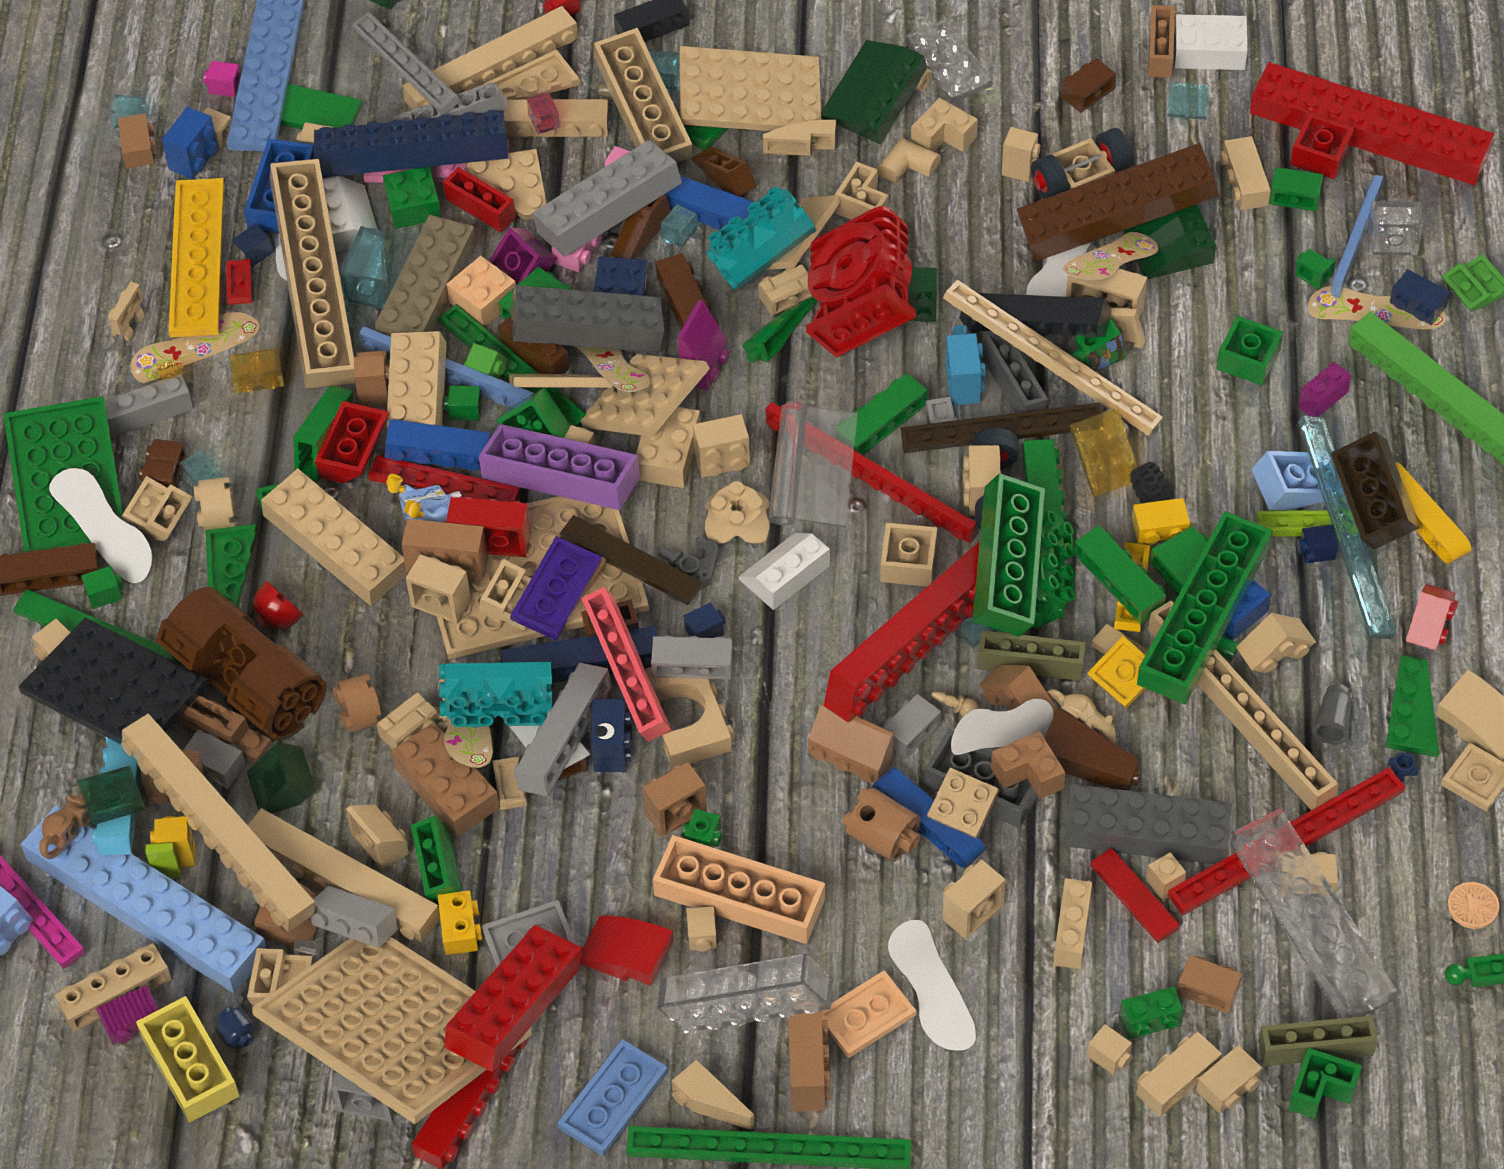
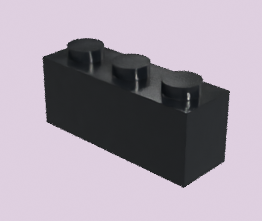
(653, 18)

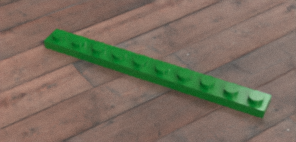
(768, 1148)

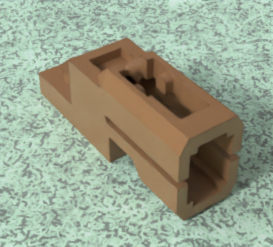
(227, 726)

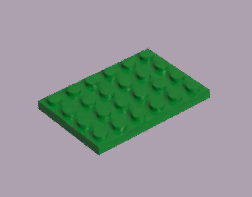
(45, 444)

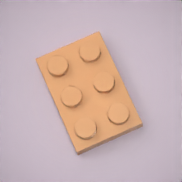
(867, 1014)

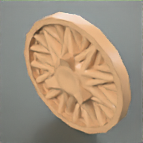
(1473, 905)

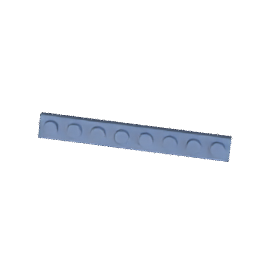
(455, 373)

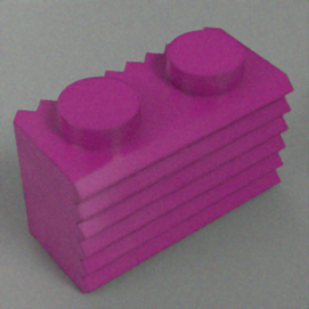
(1324, 390)
(121, 1014)

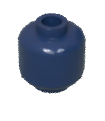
(235, 1027)

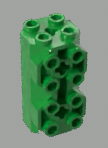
(1055, 577)

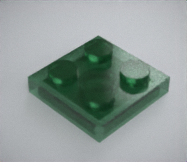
(111, 795)

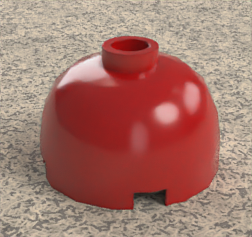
(274, 608)

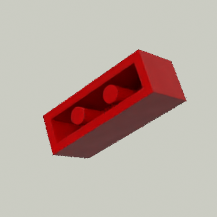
(479, 199)

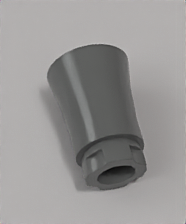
(1334, 715)

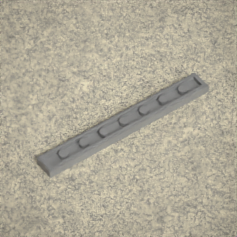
(406, 63)

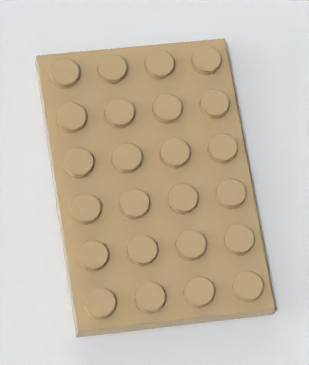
(747, 88)

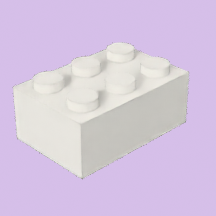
(1210, 42)

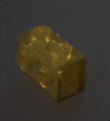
(256, 370)

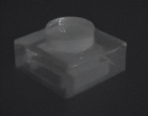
(309, 948)

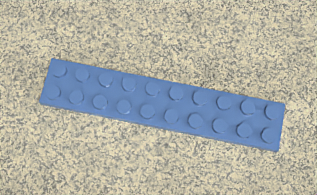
(265, 74)

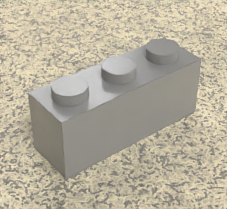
(691, 657)
(354, 916)

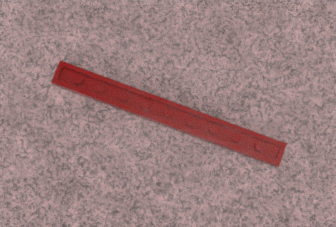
(900, 490)
(1309, 827)

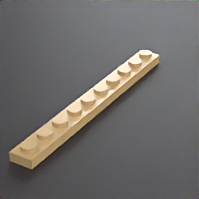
(1052, 357)

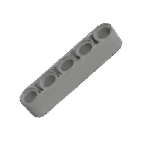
(475, 100)

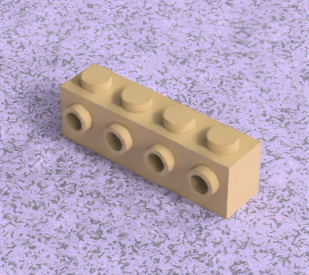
(122, 976)

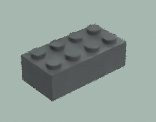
(1011, 803)

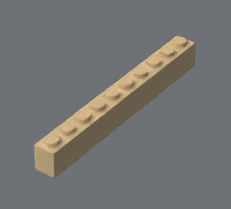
(1260, 726)
(218, 823)

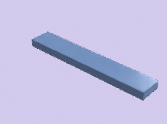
(1356, 237)

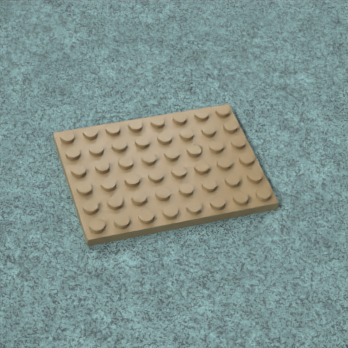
(547, 518)
(378, 1023)

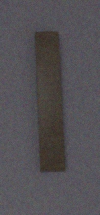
(631, 560)

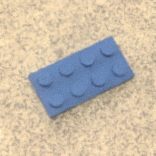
(612, 1097)

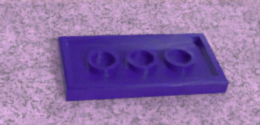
(556, 588)

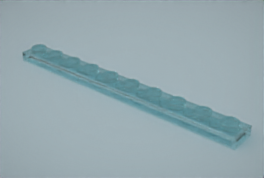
(1352, 548)

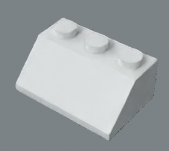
(347, 210)
(787, 568)

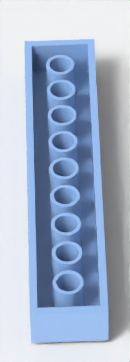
(152, 906)

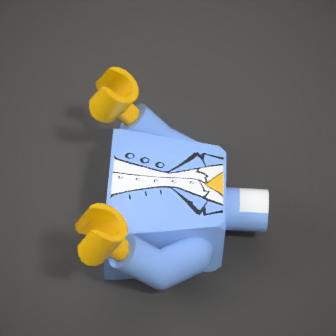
(423, 503)

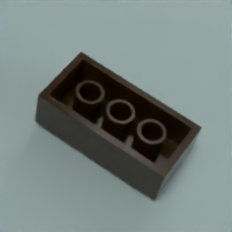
(1374, 490)

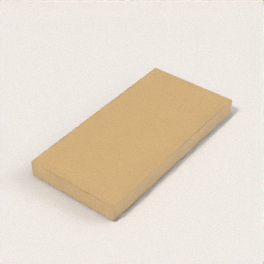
(819, 211)
(558, 380)

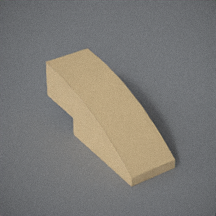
(801, 138)

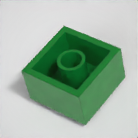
(411, 196)
(1249, 350)

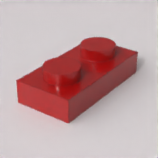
(239, 281)

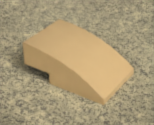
(1476, 713)

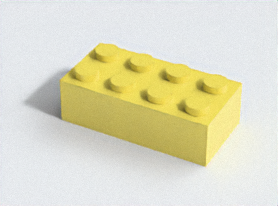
(187, 1059)

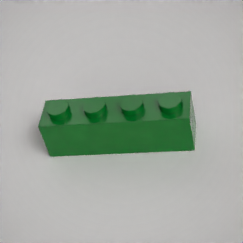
(888, 412)
(1041, 470)
(1119, 573)

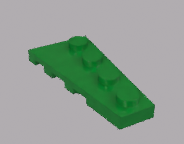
(229, 559)
(1412, 712)

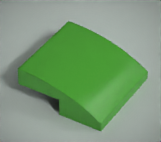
(1475, 283)

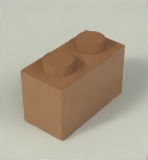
(136, 140)
(1209, 983)

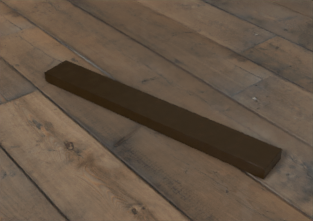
(1022, 424)

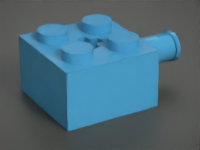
(964, 366)

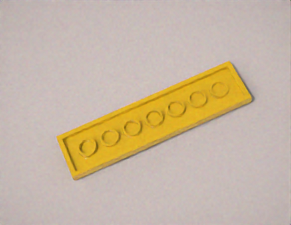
(196, 258)

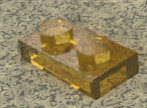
(167, 370)

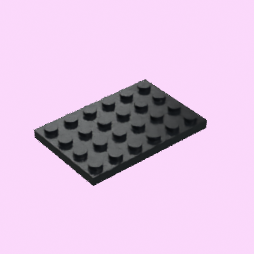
(111, 682)

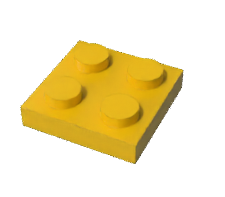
(1119, 672)

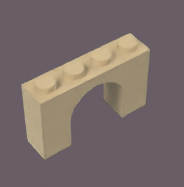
(705, 737)

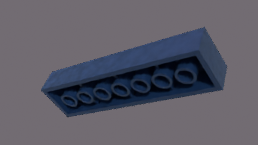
(411, 143)

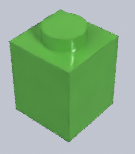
(486, 361)

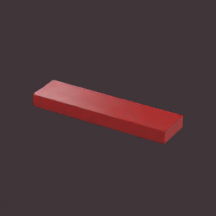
(1134, 895)

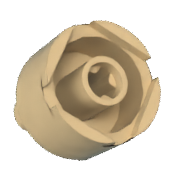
(215, 503)

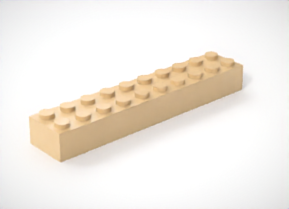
(312, 273)

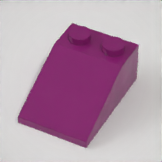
(703, 341)

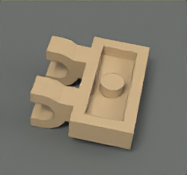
(125, 309)

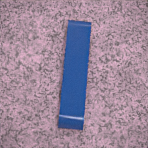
(956, 845)

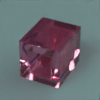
(543, 113)

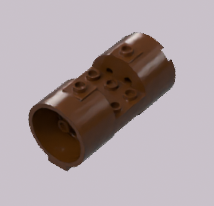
(256, 675)

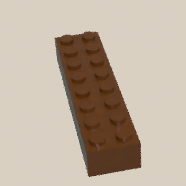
(1117, 202)

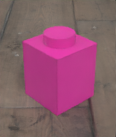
(222, 78)

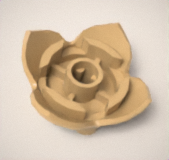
(737, 512)

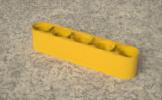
(1434, 524)

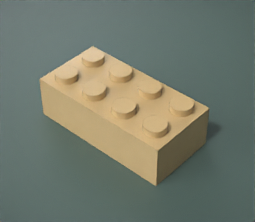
(417, 377)

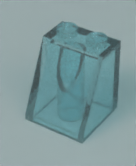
(366, 269)

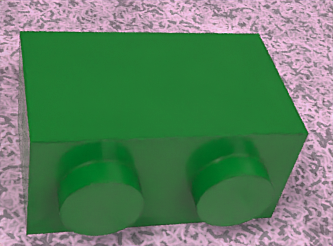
(1295, 189)

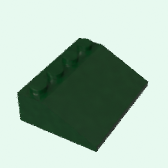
(875, 89)
(1181, 241)

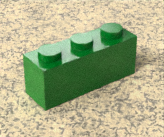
(435, 858)

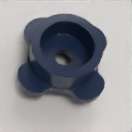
(1403, 759)

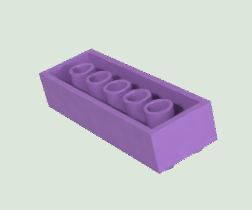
(559, 466)

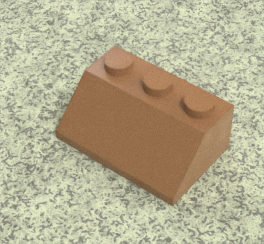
(852, 745)

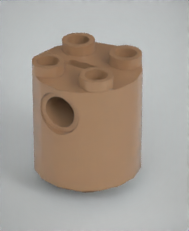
(891, 829)

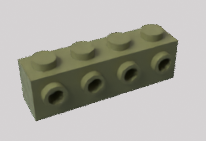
(1044, 655)
(1335, 1037)

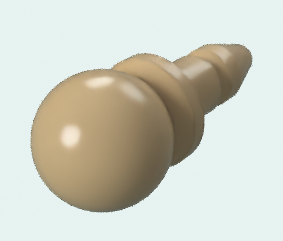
(960, 704)

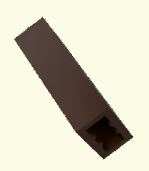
(1091, 755)

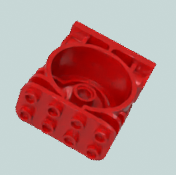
(860, 281)

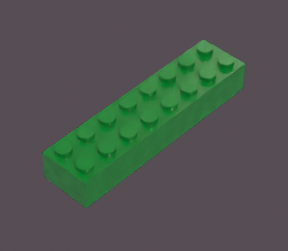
(1204, 607)

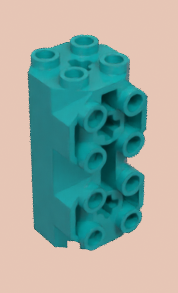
(755, 243)
(484, 690)

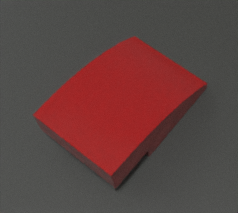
(627, 948)

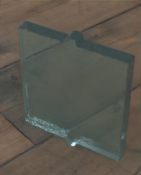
(1188, 101)

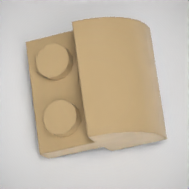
(156, 509)
(504, 593)
(273, 970)

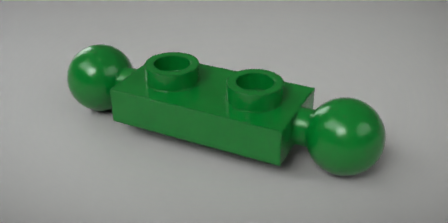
(1480, 971)

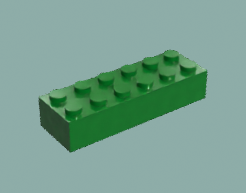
(1009, 555)

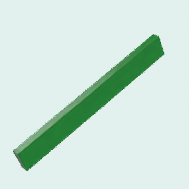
(471, 331)
(45, 610)

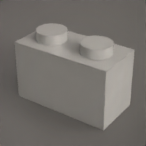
(912, 724)
(220, 760)

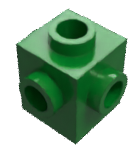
(703, 828)

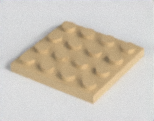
(649, 408)

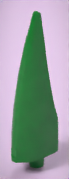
(773, 335)

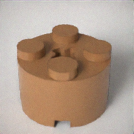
(358, 703)

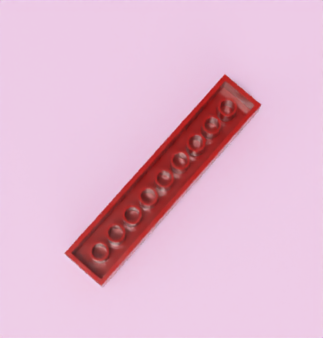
(1379, 123)
(903, 640)

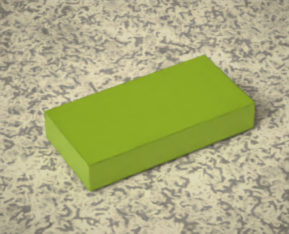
(164, 859)

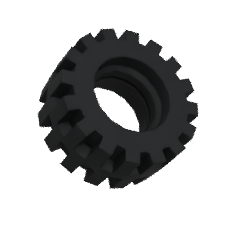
(1150, 483)

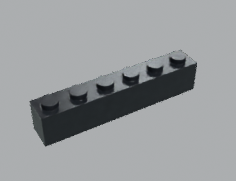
(1050, 314)

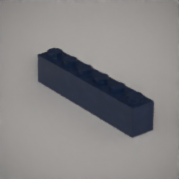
(567, 654)

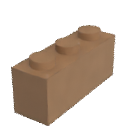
(1161, 41)

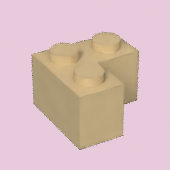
(944, 124)
(860, 192)
(1273, 640)

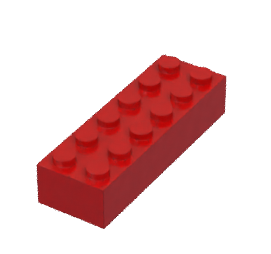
(512, 998)

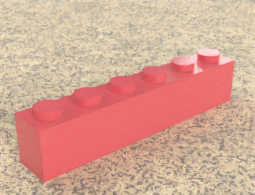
(626, 664)

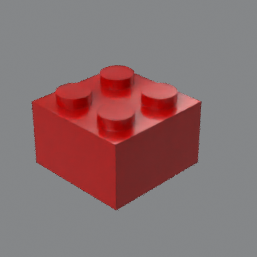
(1322, 146)

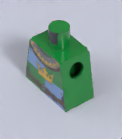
(1100, 351)

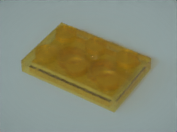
(1104, 451)

